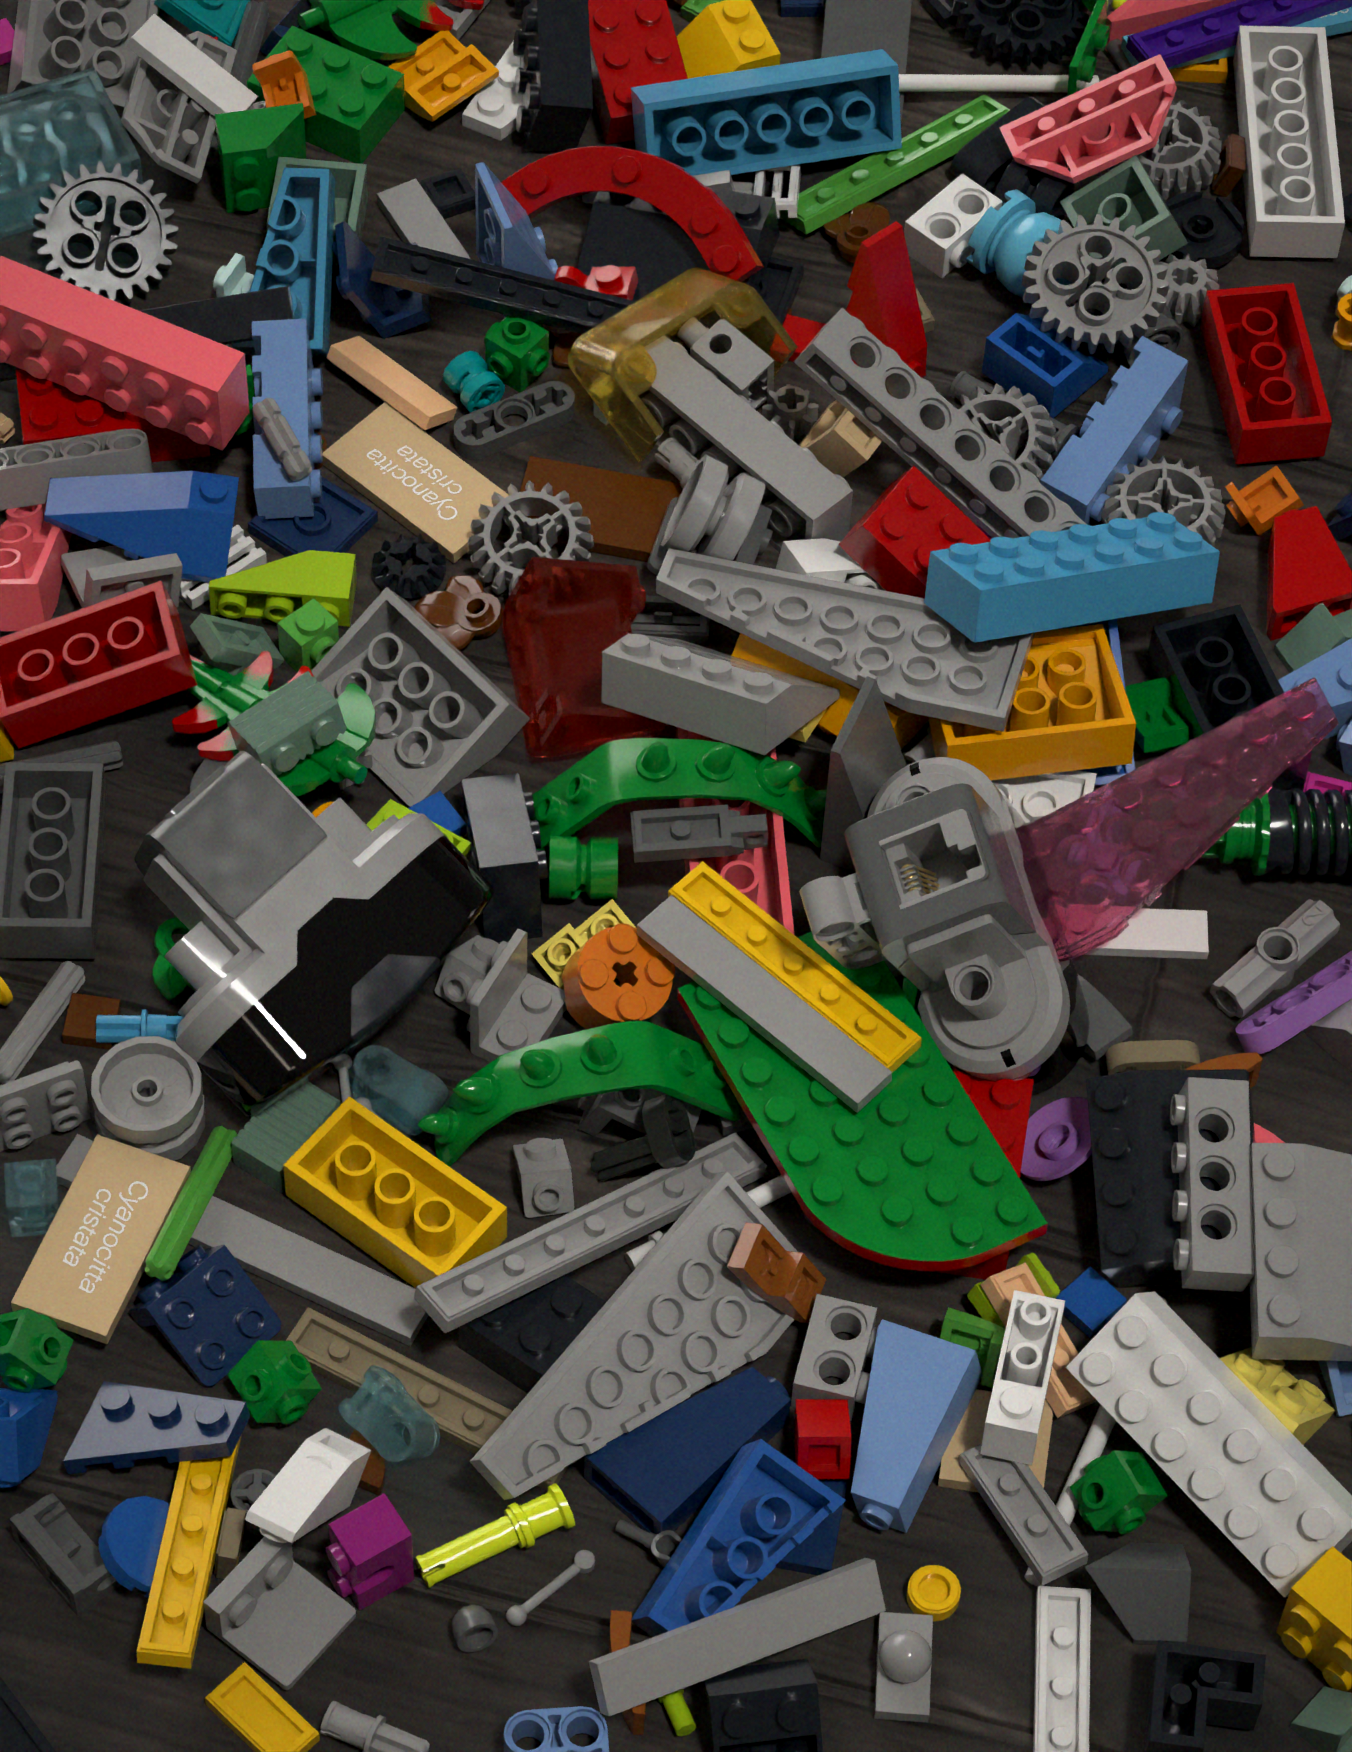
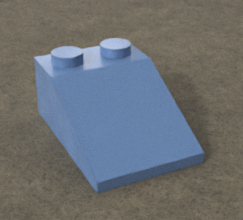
(505, 231)

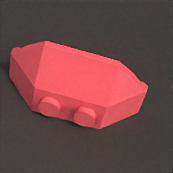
(1095, 124)

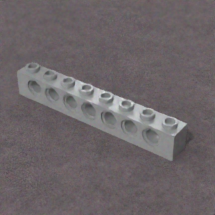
(934, 448)

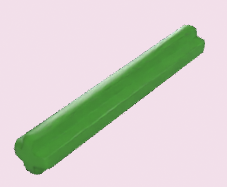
(190, 1204)

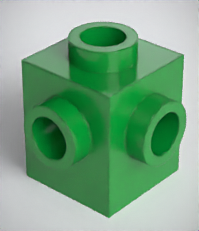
(517, 351)
(31, 1350)
(275, 1382)
(1117, 1492)

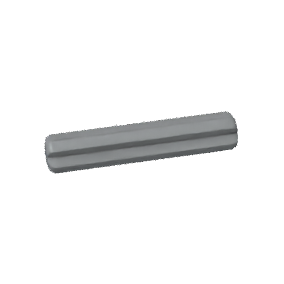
(39, 1020)

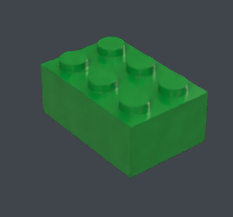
(351, 95)

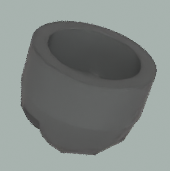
(473, 1628)

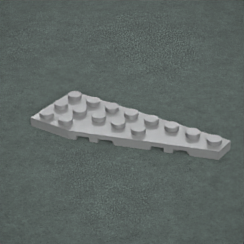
(856, 634)
(648, 1348)

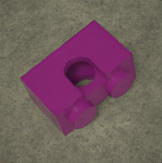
(370, 1552)

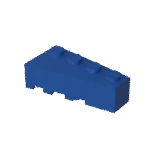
(737, 1538)

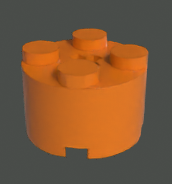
(620, 954)

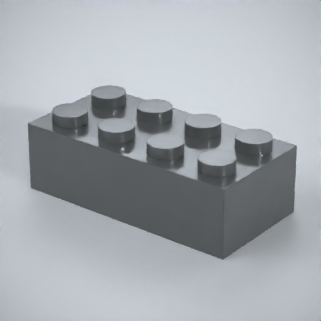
(51, 859)

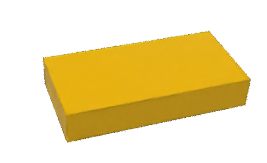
(260, 1714)

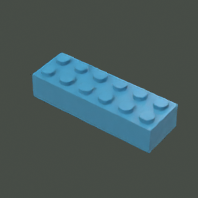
(772, 114)
(1070, 577)

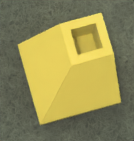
(1292, 1401)

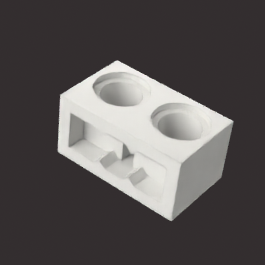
(942, 227)

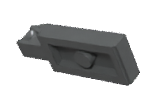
(695, 833)

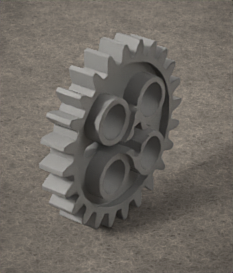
(1067, 257)

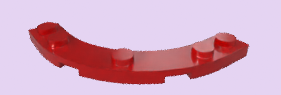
(649, 179)

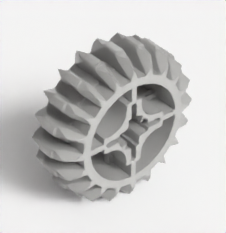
(1184, 153)
(1020, 421)
(1167, 490)
(555, 518)

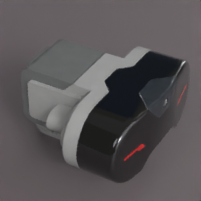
(965, 915)
(298, 926)

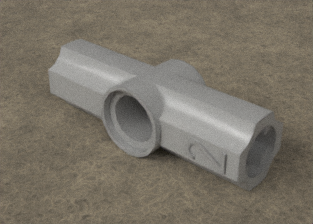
(1259, 974)

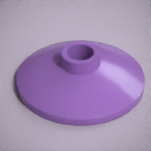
(1057, 1139)

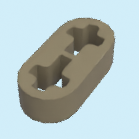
(1152, 1055)

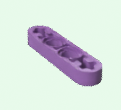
(1297, 1008)

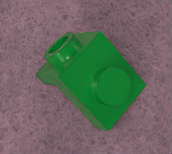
(1156, 720)

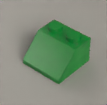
(250, 150)

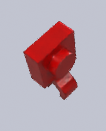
(605, 279)

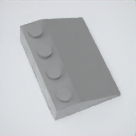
(76, 35)
(709, 691)
(430, 702)
(1301, 1253)

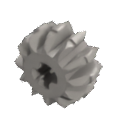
(1188, 288)

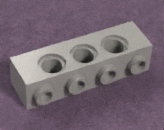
(1223, 1109)

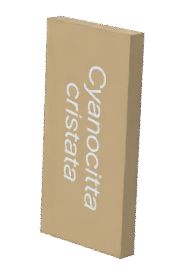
(412, 478)
(101, 1238)

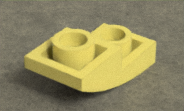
(560, 947)

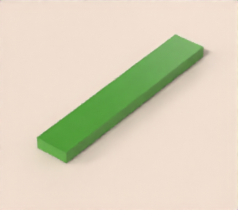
(892, 167)

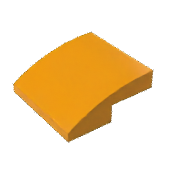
(442, 75)

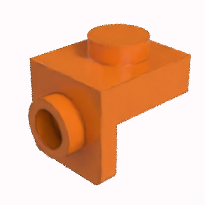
(284, 82)
(1263, 500)

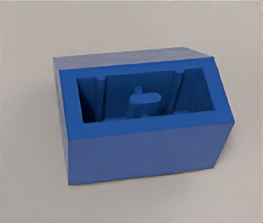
(1038, 365)

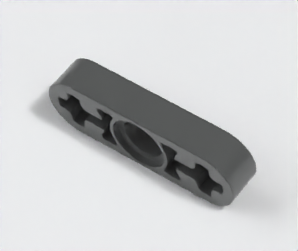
(503, 436)

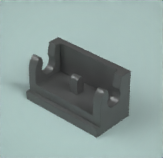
(63, 1553)

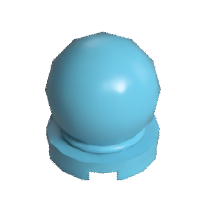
(1007, 238)

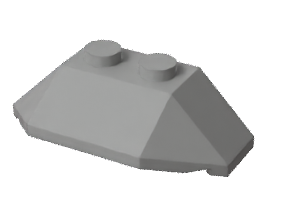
(170, 122)

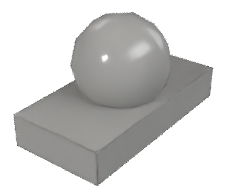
(903, 1667)

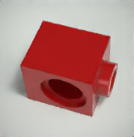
(823, 1437)

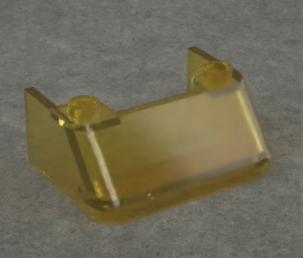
(618, 368)

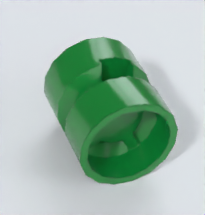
(583, 868)

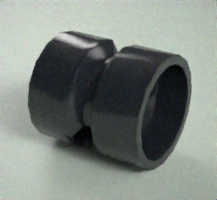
(1043, 190)

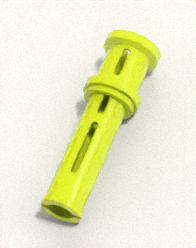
(518, 1526)

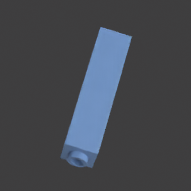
(909, 1417)

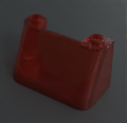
(555, 641)

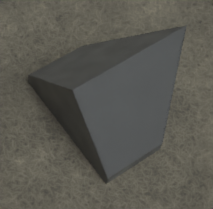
(1147, 1590)

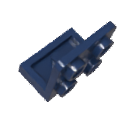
(379, 305)
(207, 1312)

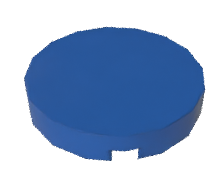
(133, 1541)

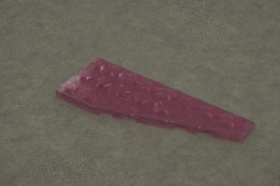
(1137, 832)

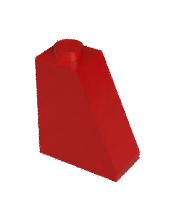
(1304, 571)

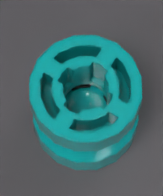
(469, 378)

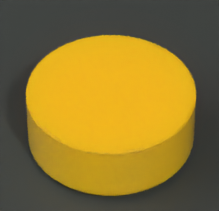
(933, 1592)

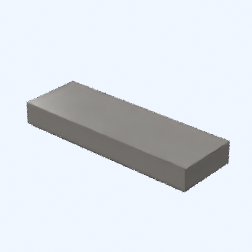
(418, 219)
(1025, 1514)

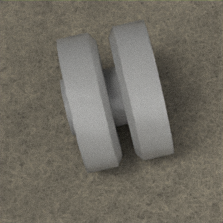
(712, 514)
(149, 1096)

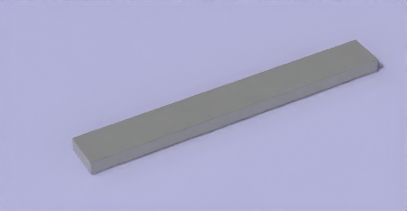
(581, 1235)
(294, 1263)

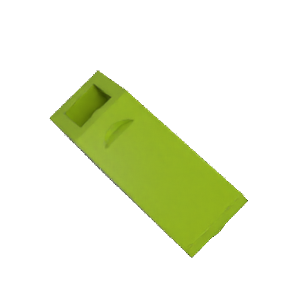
(286, 585)

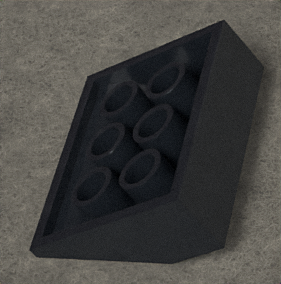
(638, 234)
(1134, 1170)

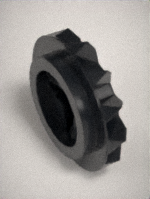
(420, 578)

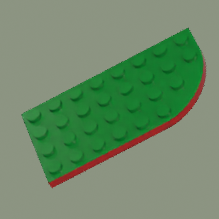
(901, 1179)

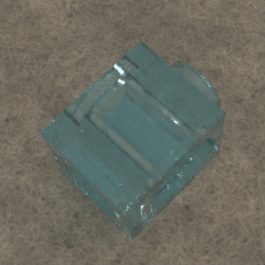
(31, 1196)

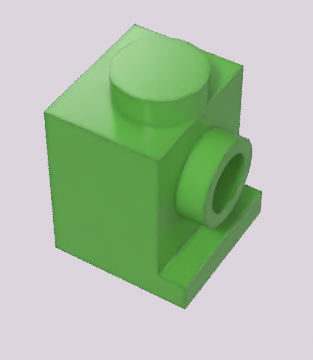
(307, 635)

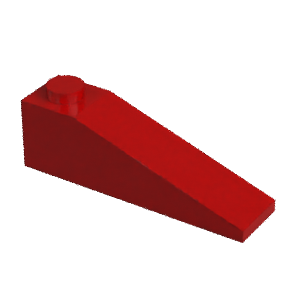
(887, 296)

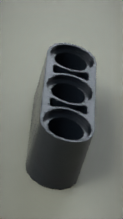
(987, 154)

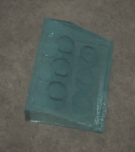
(52, 132)

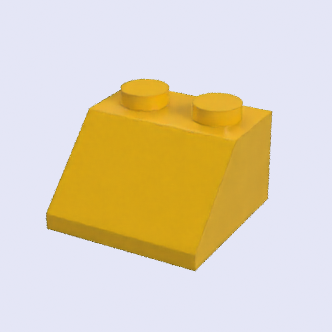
(726, 40)

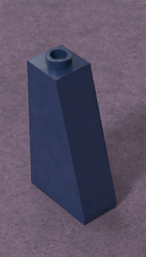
(679, 1457)

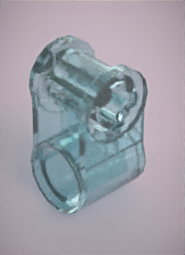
(399, 1090)
(383, 1411)

